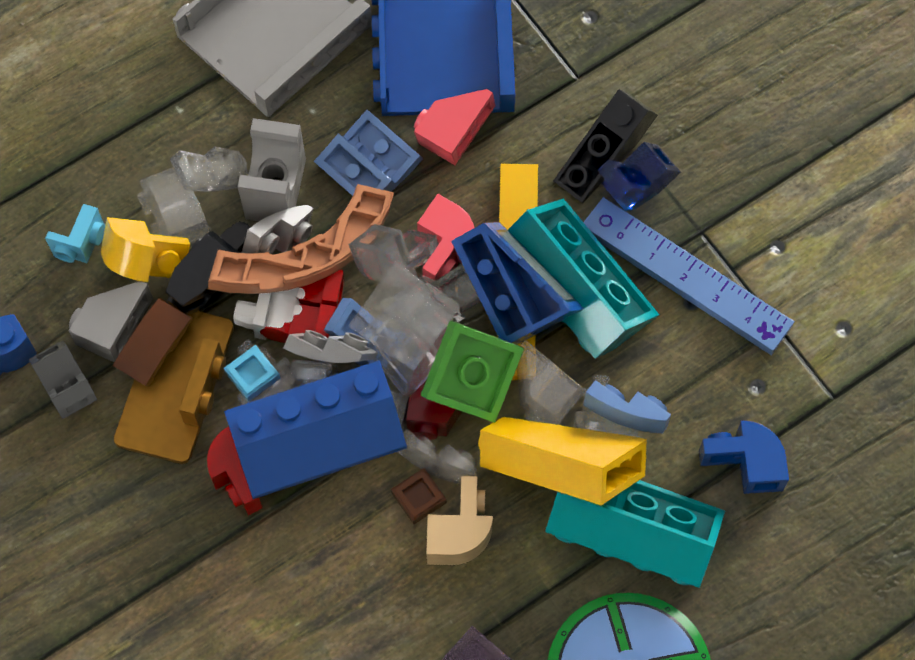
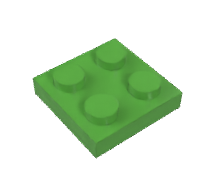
(472, 371)

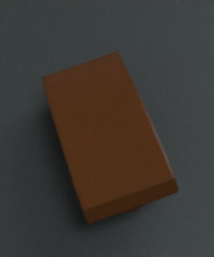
(152, 341)

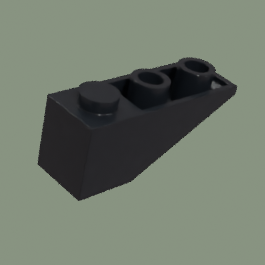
(609, 138)

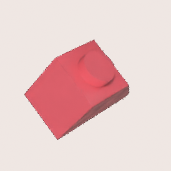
(453, 123)

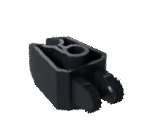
(190, 278)

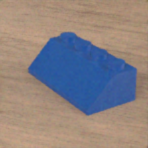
(316, 429)

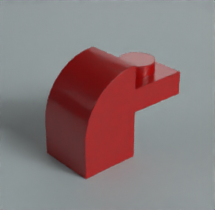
(226, 468)

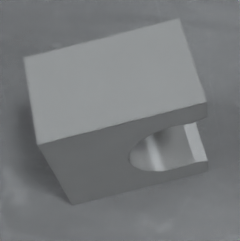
(275, 154)

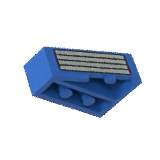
(512, 284)

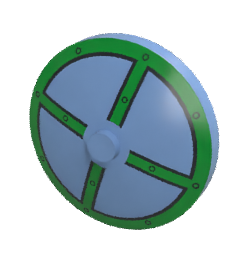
(628, 629)

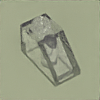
(544, 387)

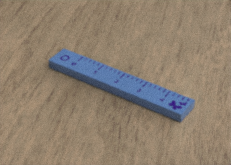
(688, 276)

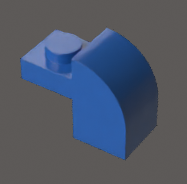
(756, 450)

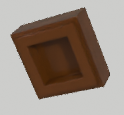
(418, 496)

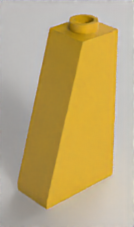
(564, 458)

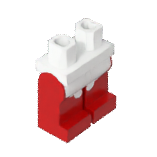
(292, 310)

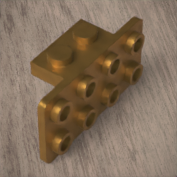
(169, 412)

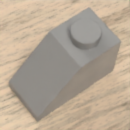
(110, 319)

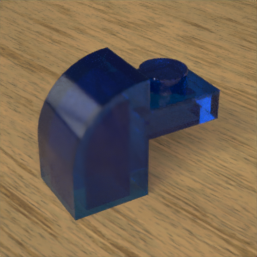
(639, 176)

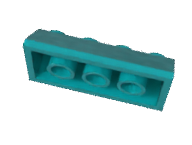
(582, 265)
(643, 527)

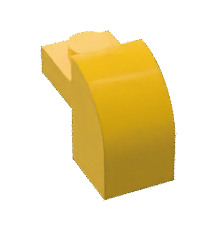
(138, 254)

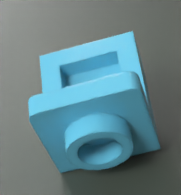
(84, 236)

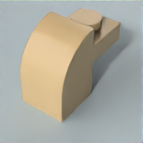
(462, 536)

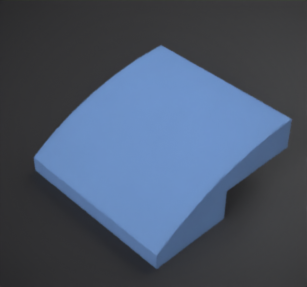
(368, 156)

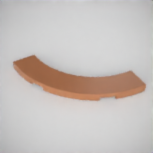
(306, 261)

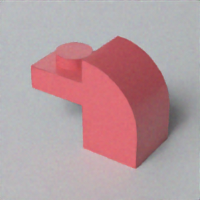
(446, 222)

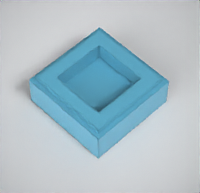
(252, 373)

